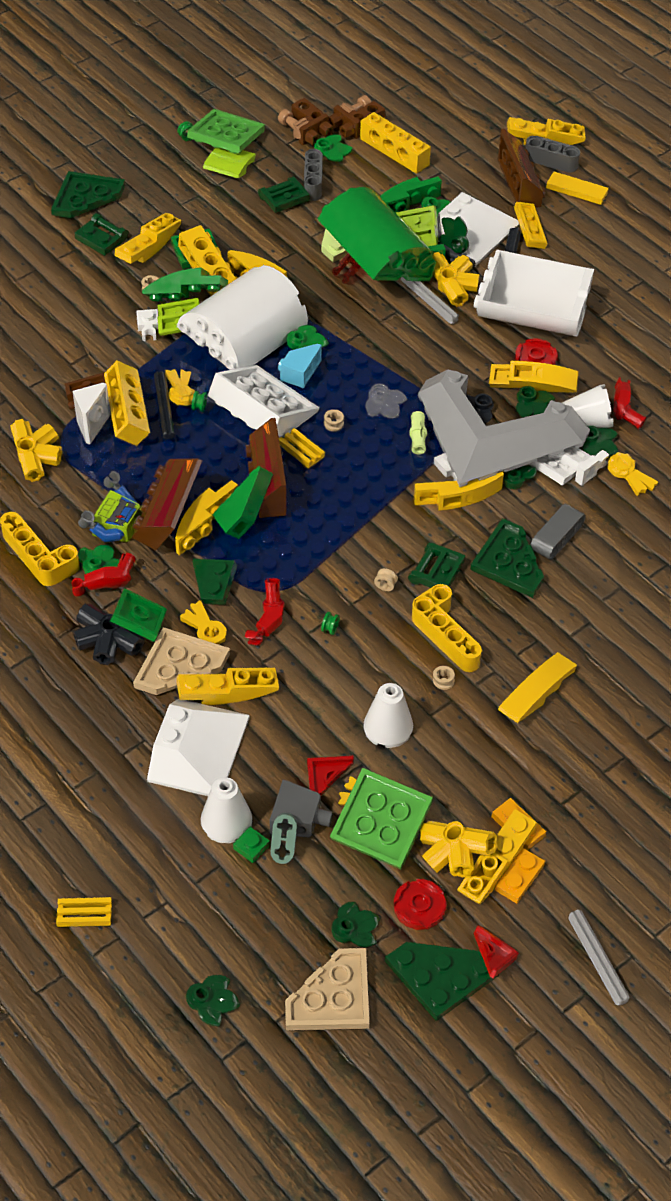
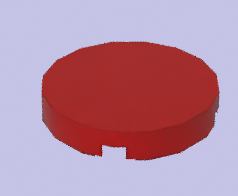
(536, 351)
(419, 904)

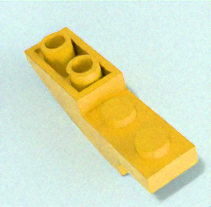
(553, 130)
(150, 241)
(242, 262)
(534, 374)
(451, 496)
(198, 518)
(232, 687)
(491, 868)

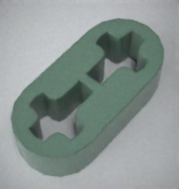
(277, 837)

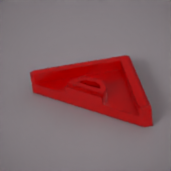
(326, 770)
(494, 951)

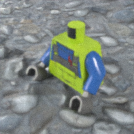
(115, 515)

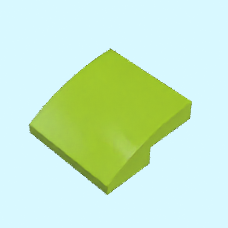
(229, 163)
(423, 223)
(171, 313)

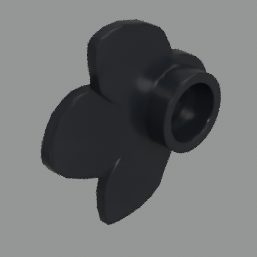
(483, 405)

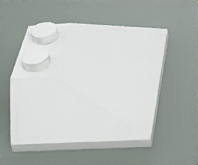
(485, 225)
(195, 746)

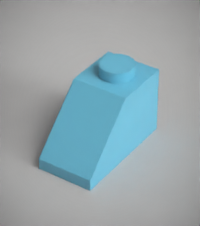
(300, 365)

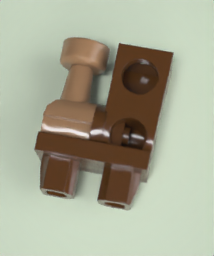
(350, 117)
(306, 122)

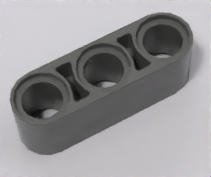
(552, 153)
(313, 174)
(558, 531)

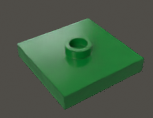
(138, 615)

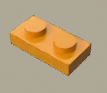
(504, 811)
(519, 875)

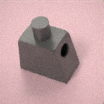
(303, 805)

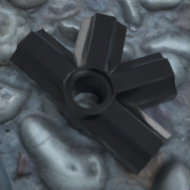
(104, 635)

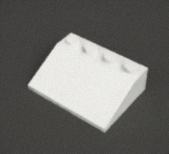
(258, 396)

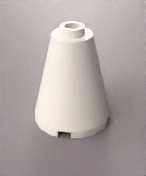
(593, 407)
(388, 717)
(225, 812)

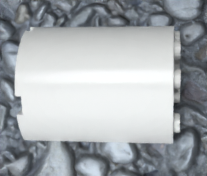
(534, 292)
(246, 317)

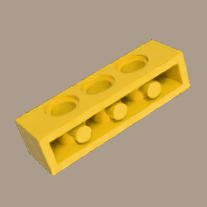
(395, 142)
(202, 253)
(126, 403)

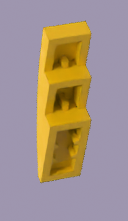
(536, 687)

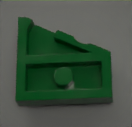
(214, 579)

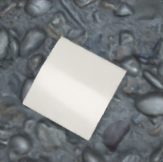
(561, 466)

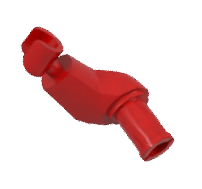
(622, 407)
(106, 576)
(273, 613)

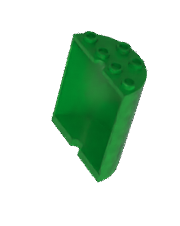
(377, 237)

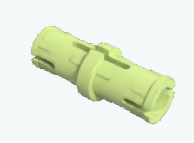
(418, 432)

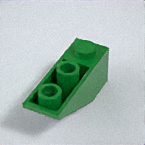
(242, 506)

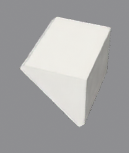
(91, 409)

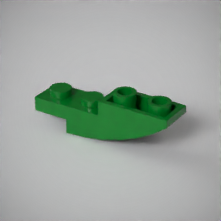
(411, 192)
(181, 282)

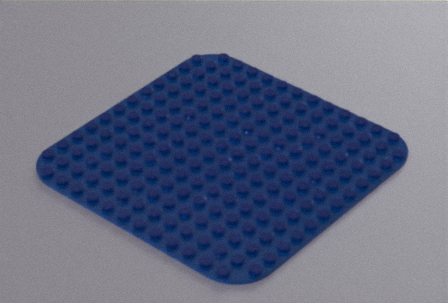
(325, 504)

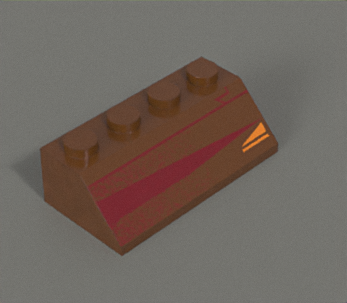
(519, 170)
(266, 452)
(165, 501)

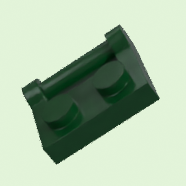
(284, 195)
(97, 238)
(444, 569)

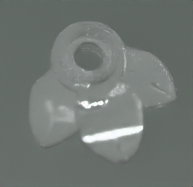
(384, 401)

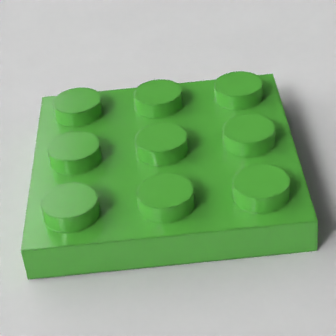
(226, 131)
(381, 818)

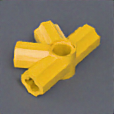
(454, 278)
(35, 448)
(454, 845)

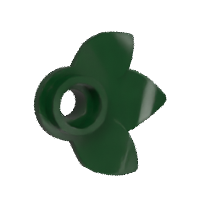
(455, 234)
(532, 401)
(600, 440)
(515, 478)
(355, 925)
(216, 1001)

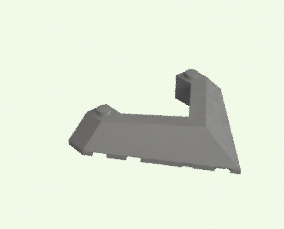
(484, 450)

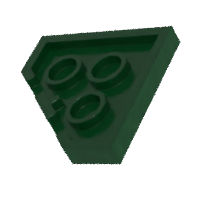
(85, 192)
(509, 559)
(439, 974)

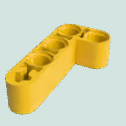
(45, 565)
(431, 617)

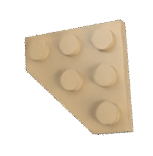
(178, 654)
(332, 995)

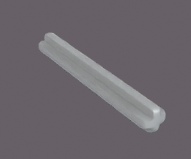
(432, 300)
(598, 957)

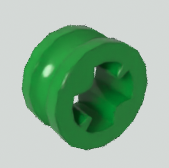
(183, 127)
(199, 401)
(330, 623)

